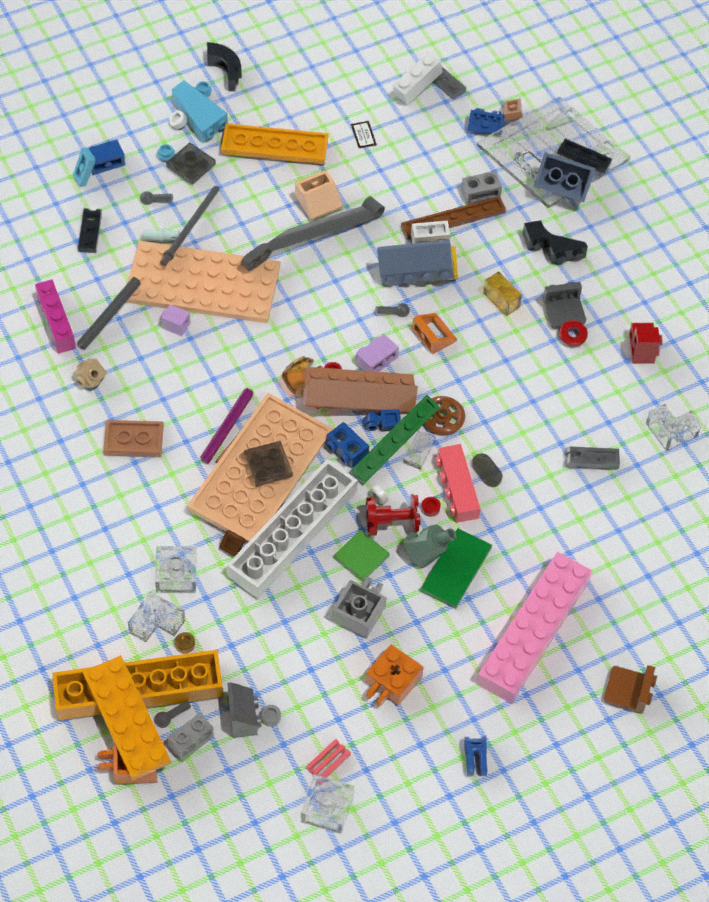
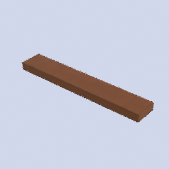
(460, 215)

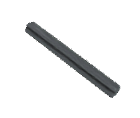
(109, 312)

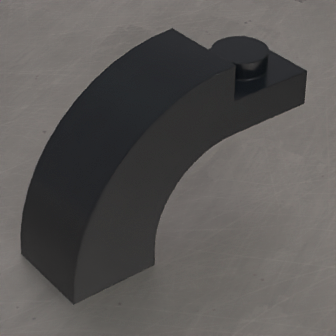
(226, 59)

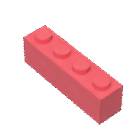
(458, 483)

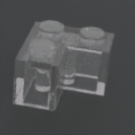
(671, 430)
(155, 613)

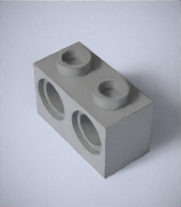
(481, 187)
(190, 737)

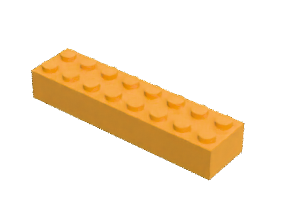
(158, 681)

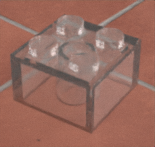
(176, 569)
(327, 804)

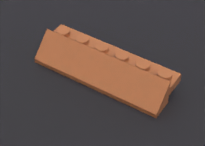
(358, 390)

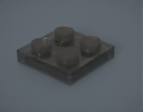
(190, 163)
(268, 463)

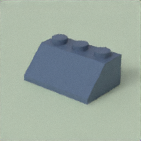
(564, 177)

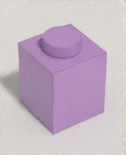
(175, 320)

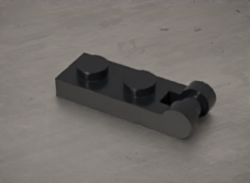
(90, 231)

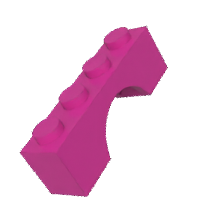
(56, 316)

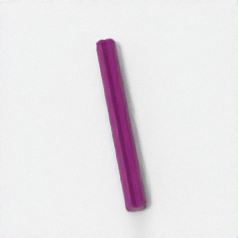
(226, 425)

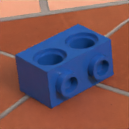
(350, 443)

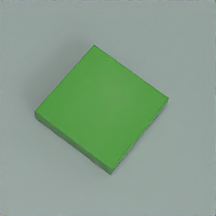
(361, 555)

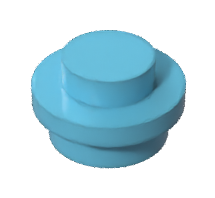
(204, 88)
(165, 152)

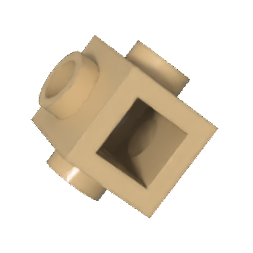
(89, 373)

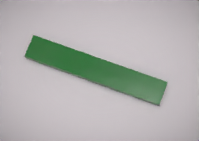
(394, 440)

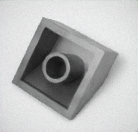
(242, 710)

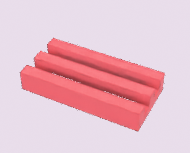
(340, 749)

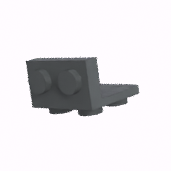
(563, 303)

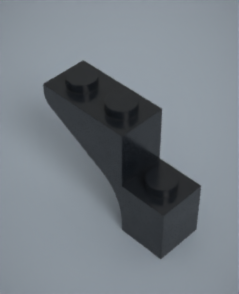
(558, 248)

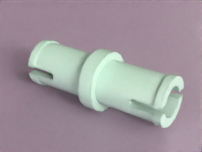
(161, 235)

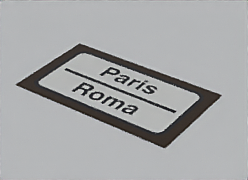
(363, 134)

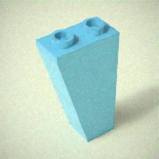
(201, 113)

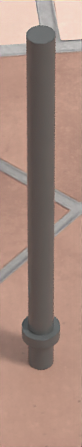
(169, 254)

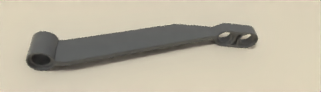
(367, 211)

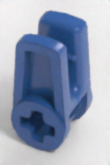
(476, 747)

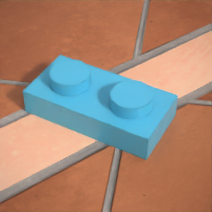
(84, 167)

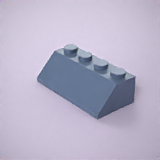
(416, 262)

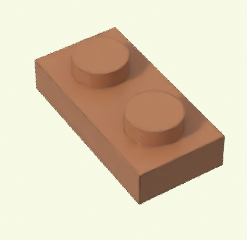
(513, 109)

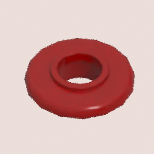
(576, 326)

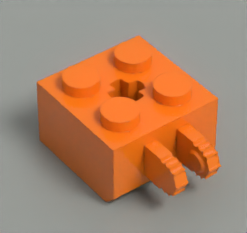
(393, 676)
(119, 770)

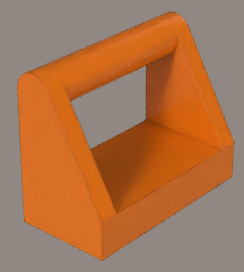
(428, 337)

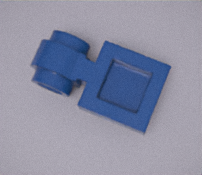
(388, 419)

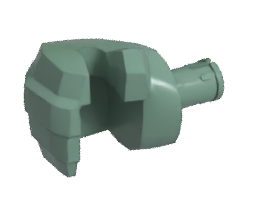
(428, 544)

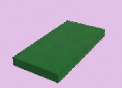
(456, 568)

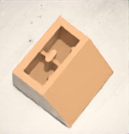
(318, 195)

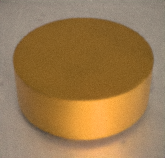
(184, 642)

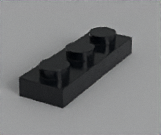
(584, 155)

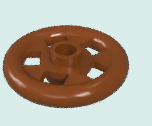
(449, 428)

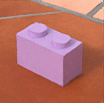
(377, 354)

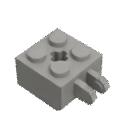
(359, 607)

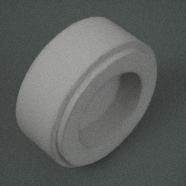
(270, 715)

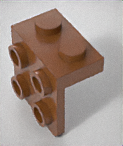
(630, 688)

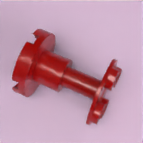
(385, 515)

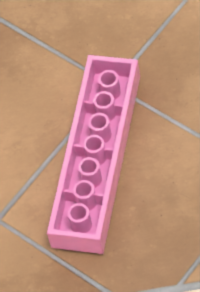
(534, 628)

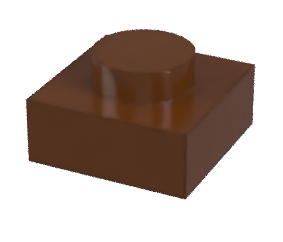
(232, 543)

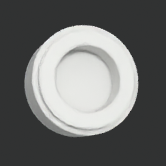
(178, 119)
(379, 494)

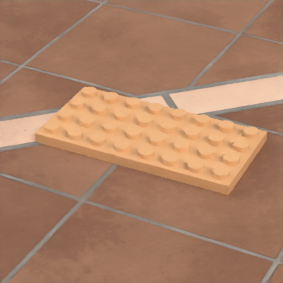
(204, 282)
(229, 493)

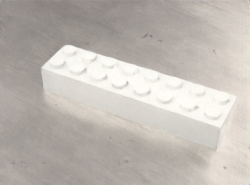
(292, 528)

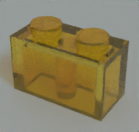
(502, 293)

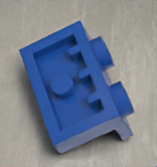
(485, 122)

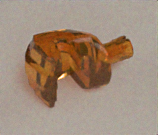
(294, 376)

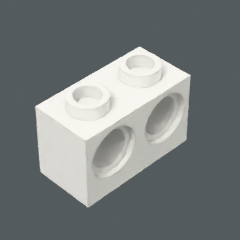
(430, 232)

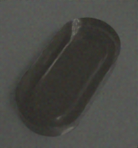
(487, 470)

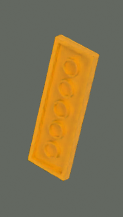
(274, 143)
(126, 717)

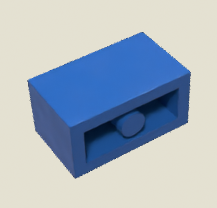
(107, 156)

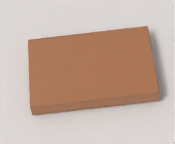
(133, 438)

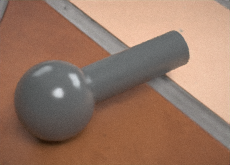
(148, 198)
(400, 310)
(164, 718)

